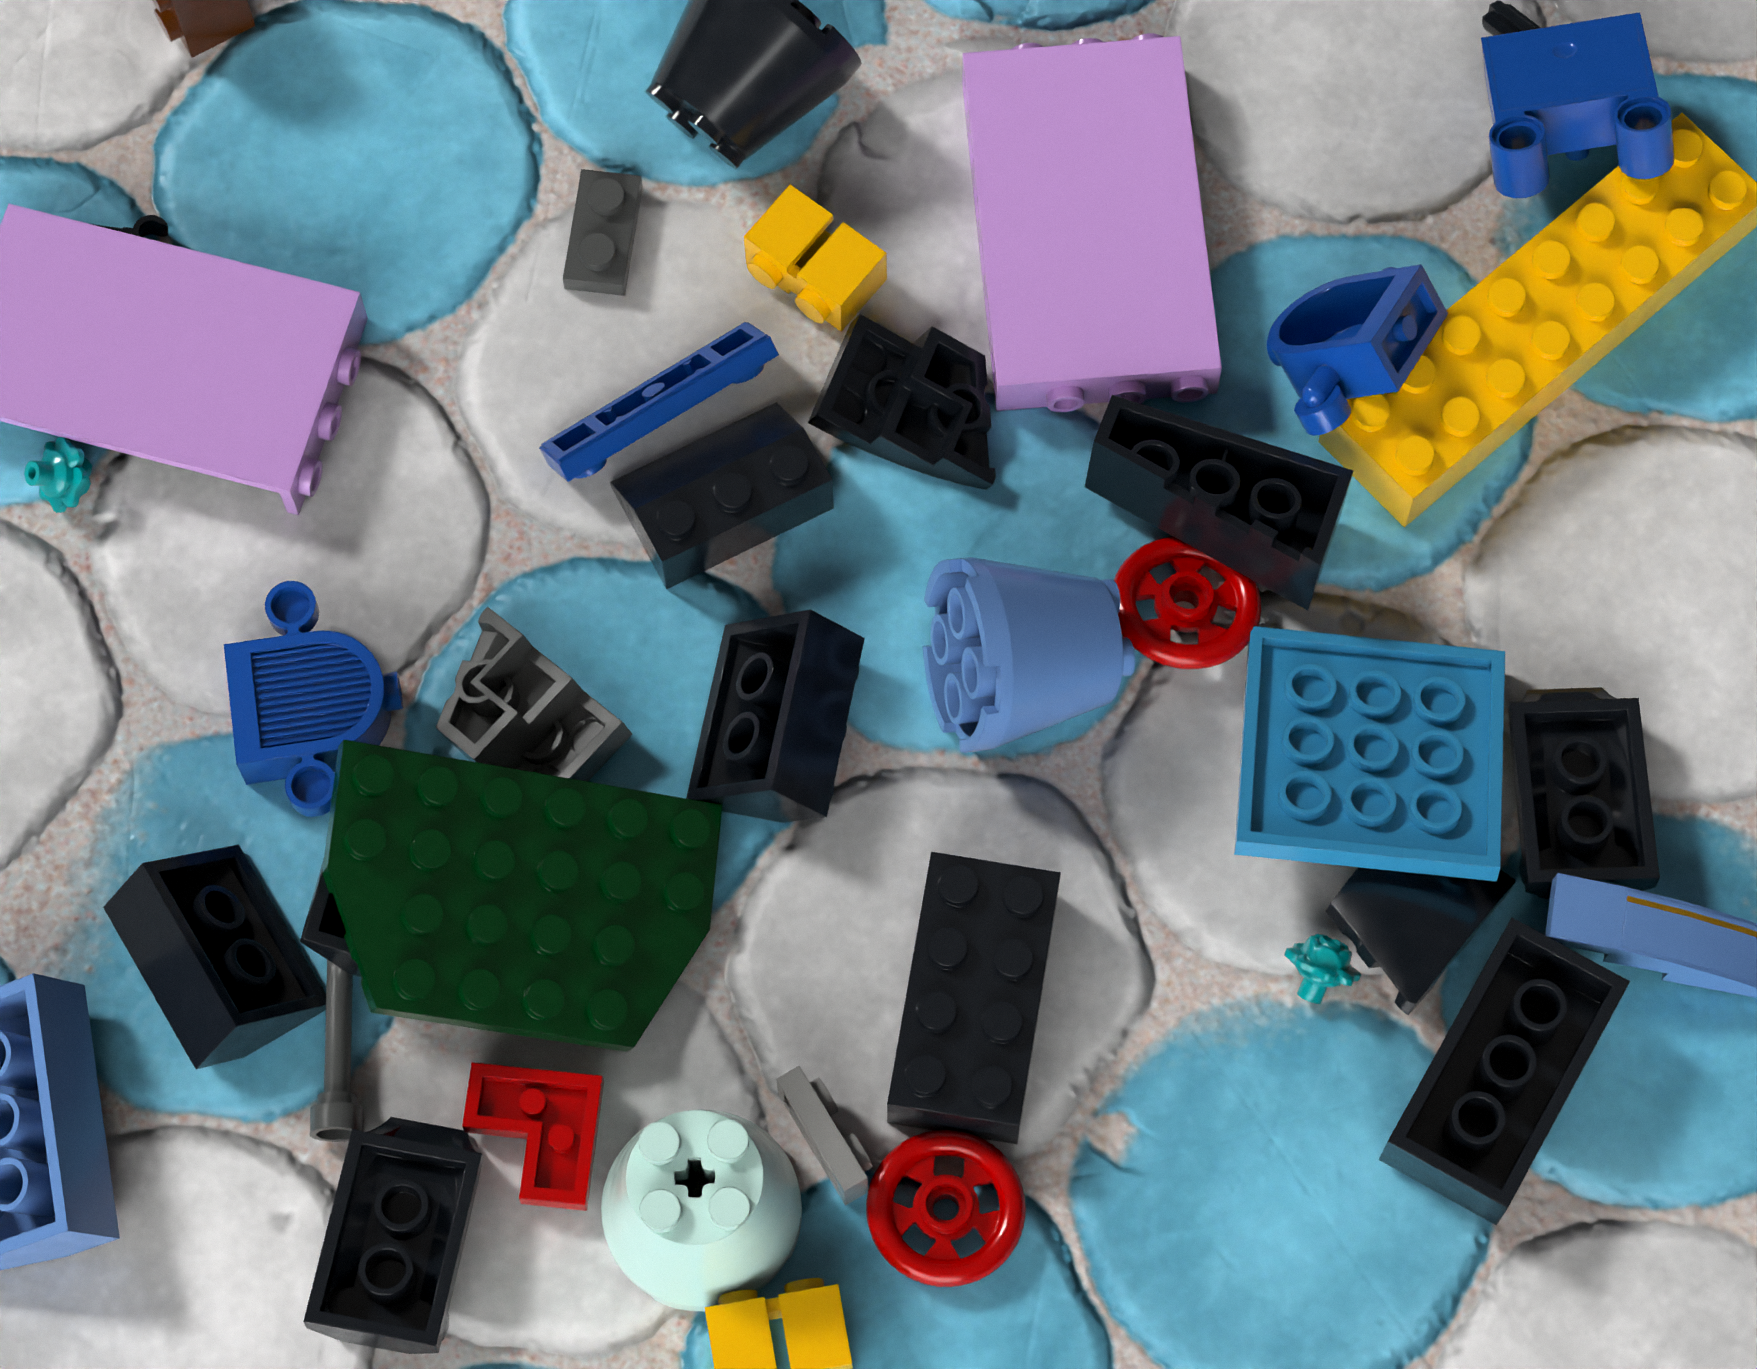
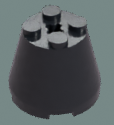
(748, 71)

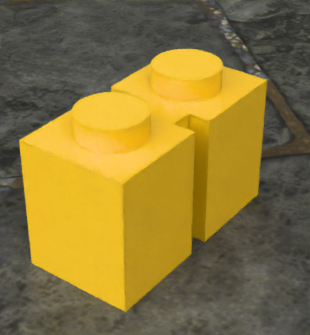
(826, 271)
(811, 1325)

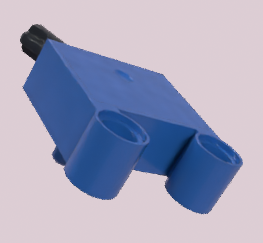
(1569, 94)

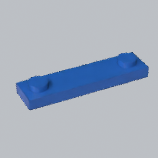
(727, 360)

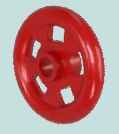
(1153, 635)
(941, 1263)

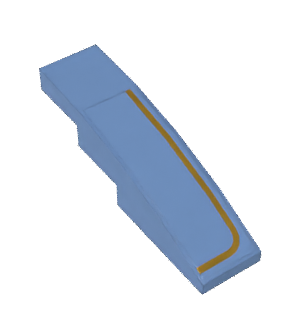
(1655, 934)

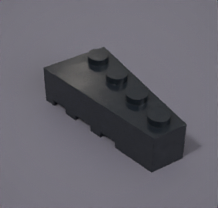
(1222, 494)

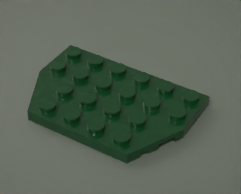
(516, 894)

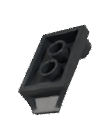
(1582, 789)
(395, 1237)

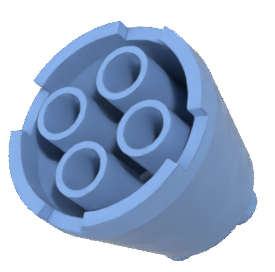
(1019, 649)

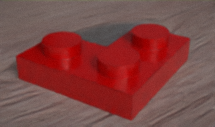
(556, 1116)

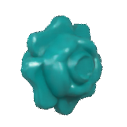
(60, 474)
(1322, 964)

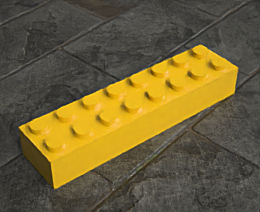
(1545, 321)

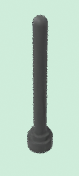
(337, 1107)

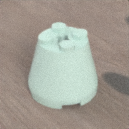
(708, 1245)

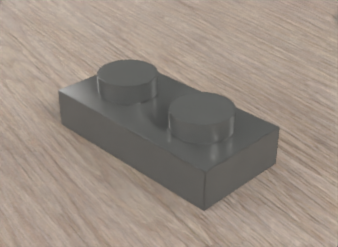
(602, 232)

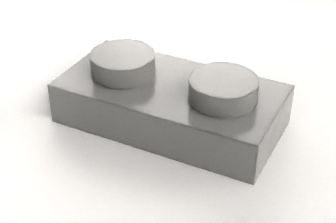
(840, 1157)

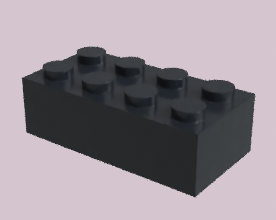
(973, 997)
(1504, 1071)

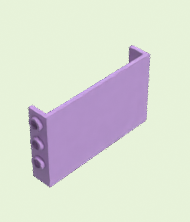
(1090, 224)
(172, 352)

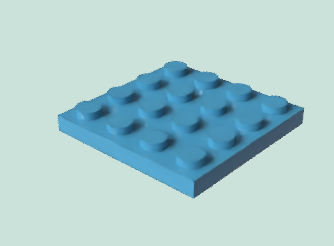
(1372, 754)

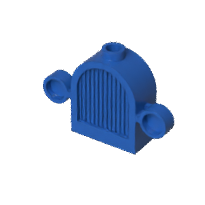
(1354, 340)
(302, 698)

